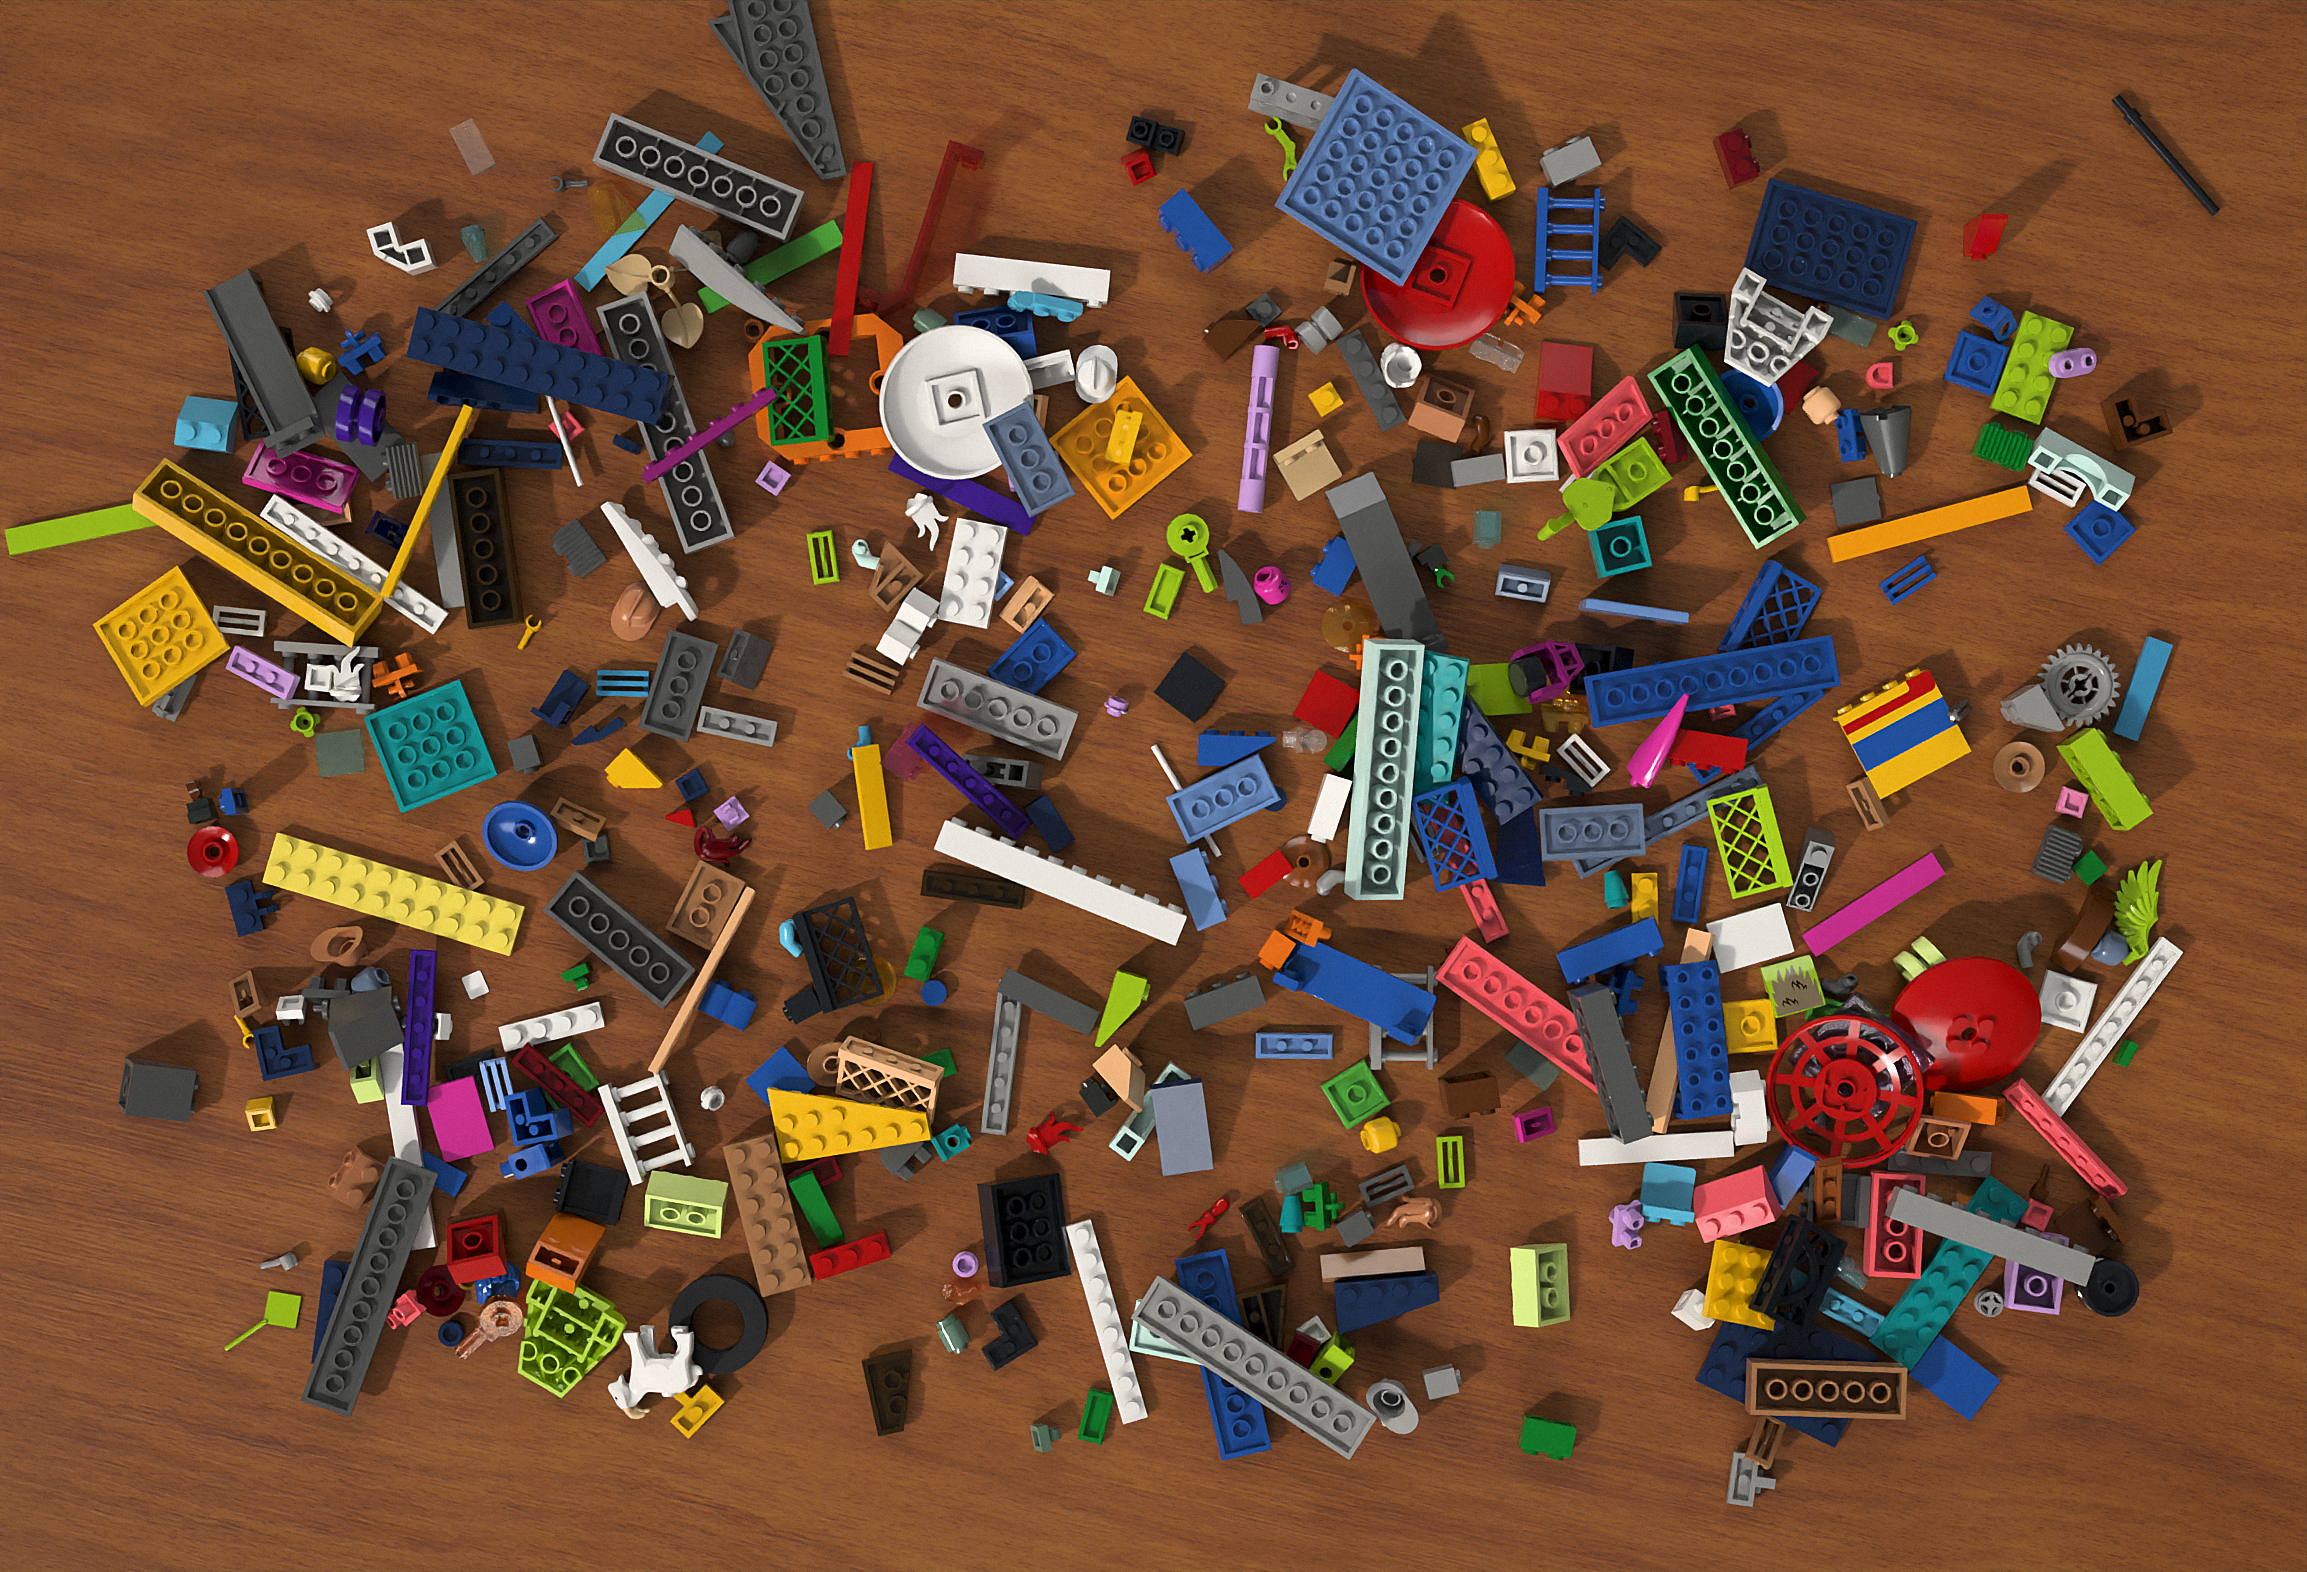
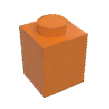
(1275, 950)

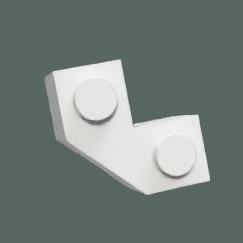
(411, 258)
(907, 628)
(1749, 1111)

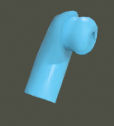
(787, 939)

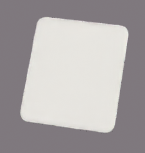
(475, 984)

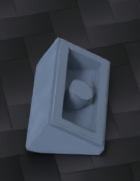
(1522, 583)

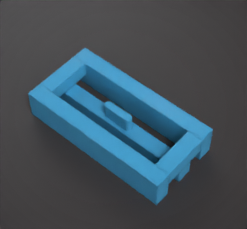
(600, 683)

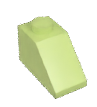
(367, 1081)

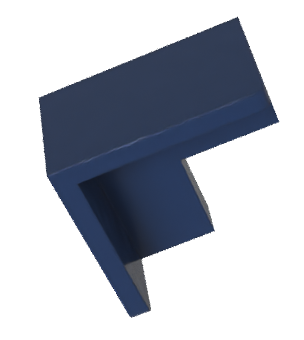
(562, 700)
(275, 1060)

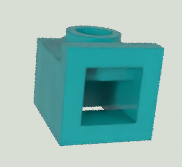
(941, 1143)

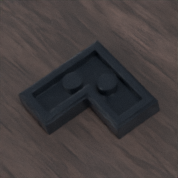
(1626, 238)
(1015, 1337)

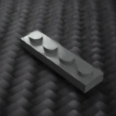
(1370, 380)

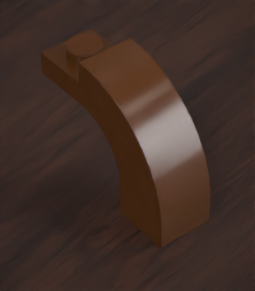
(2086, 929)

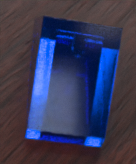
(387, 529)

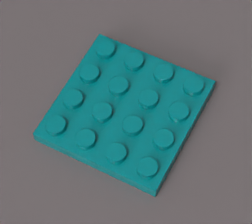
(431, 746)

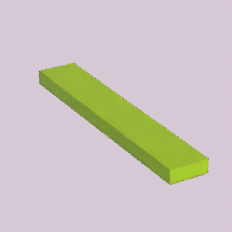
(75, 529)

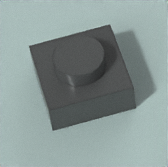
(1263, 310)

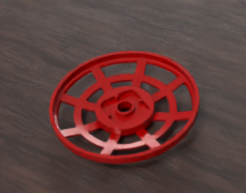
(1840, 1106)

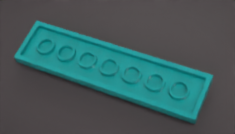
(1943, 1281)

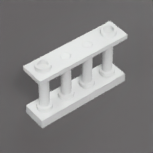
(630, 1144)

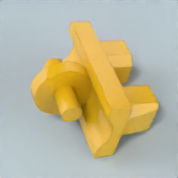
(1538, 750)

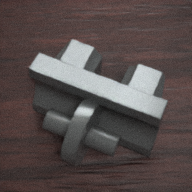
(321, 998)

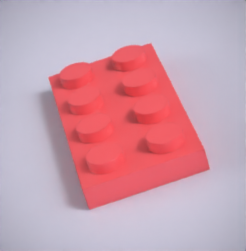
(1604, 428)

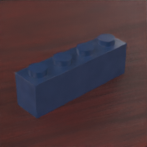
(457, 389)

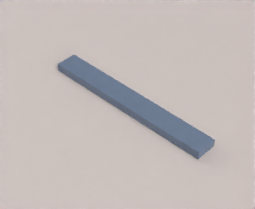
(1680, 815)

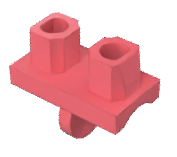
(404, 1310)

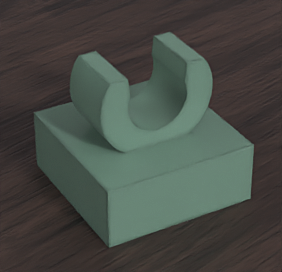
(1043, 1436)

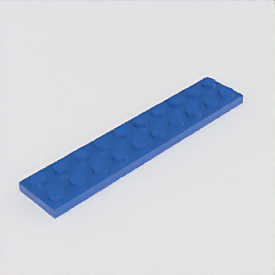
(1712, 681)

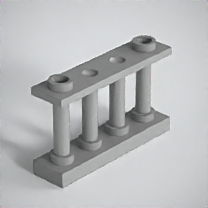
(1289, 102)
(315, 654)
(1379, 1055)

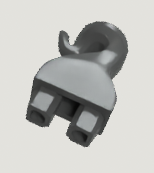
(896, 1157)

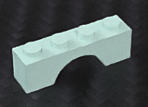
(2107, 481)
(1139, 1125)

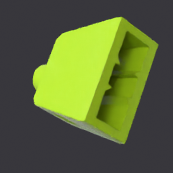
(1336, 1356)

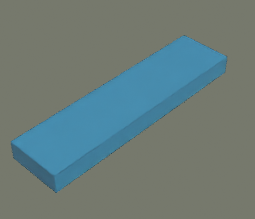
(2142, 688)

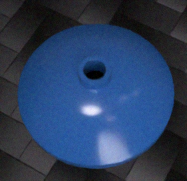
(1768, 406)
(515, 845)

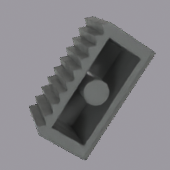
(404, 470)
(579, 549)
(2057, 854)

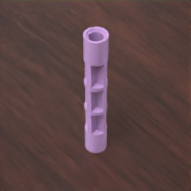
(1258, 428)

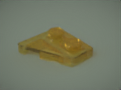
(612, 212)

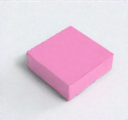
(2071, 802)

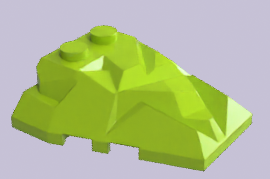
(566, 1335)

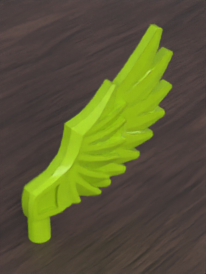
(2137, 909)

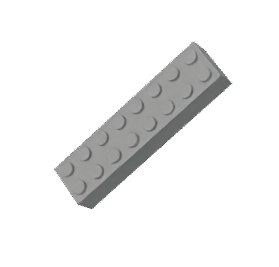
(699, 178)

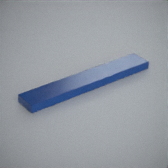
(1765, 724)

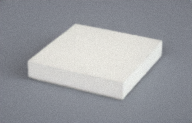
(1531, 455)
(2066, 1000)

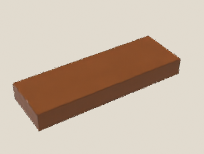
(1827, 1191)

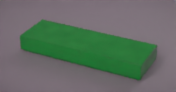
(816, 1208)

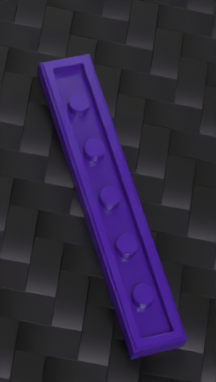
(969, 495)
(968, 781)
(419, 1027)

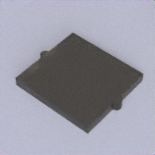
(1433, 464)

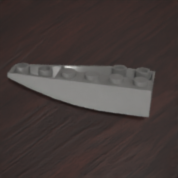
(712, 268)

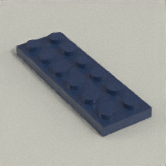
(1493, 766)

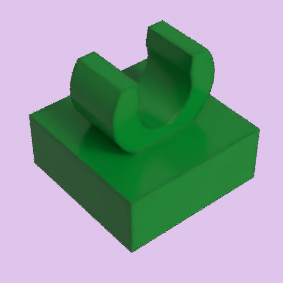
(578, 975)

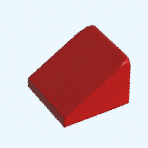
(1138, 166)
(684, 817)

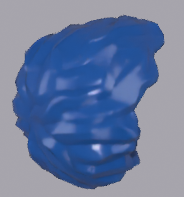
(504, 1284)

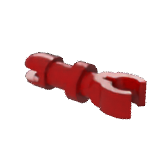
(1209, 1217)

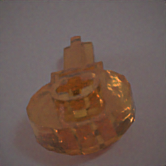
(497, 1318)

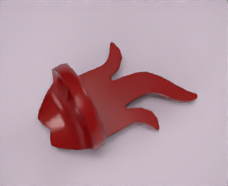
(1045, 1135)

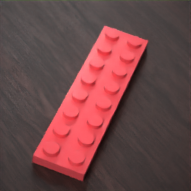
(1517, 1006)

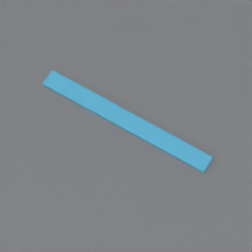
(649, 212)

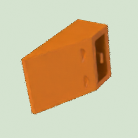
(564, 1251)

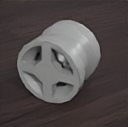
(1994, 1303)

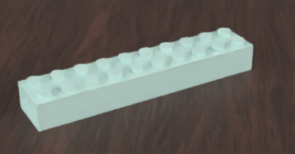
(1384, 769)

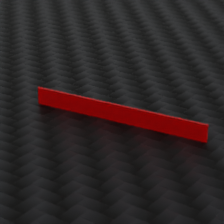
(850, 258)

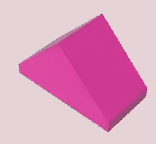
(1533, 1124)

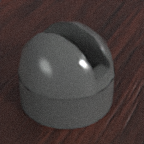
(727, 439)

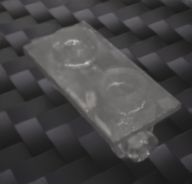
(1507, 357)

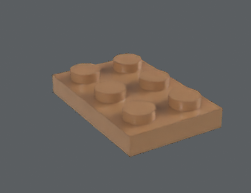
(705, 905)

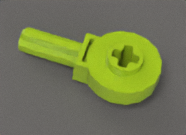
(1195, 549)

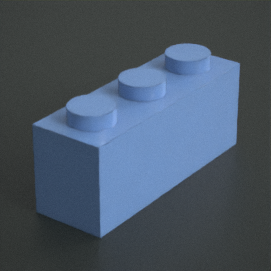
(1199, 888)

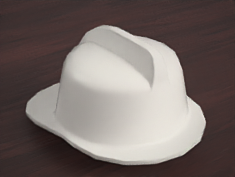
(1096, 374)

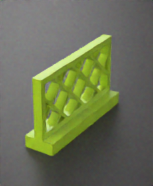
(1771, 834)

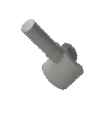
(287, 1261)

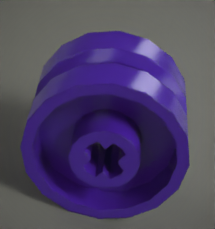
(361, 415)

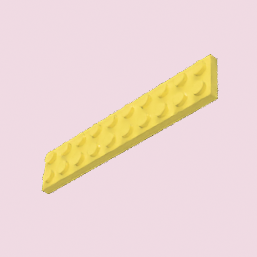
(394, 894)

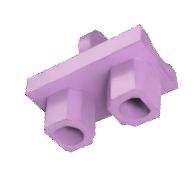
(1626, 1224)

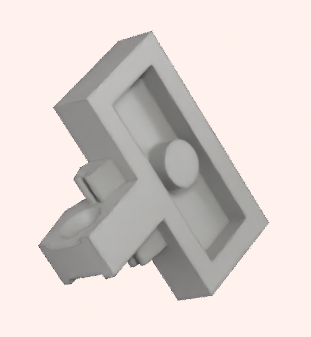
(1746, 1480)

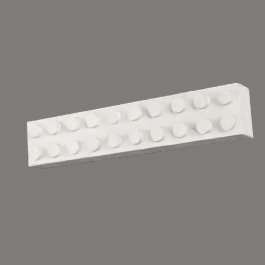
(1060, 881)

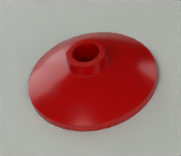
(200, 852)

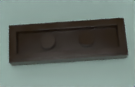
(1267, 1237)

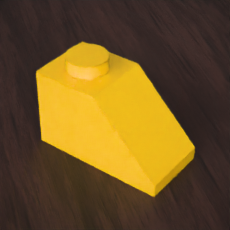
(631, 772)

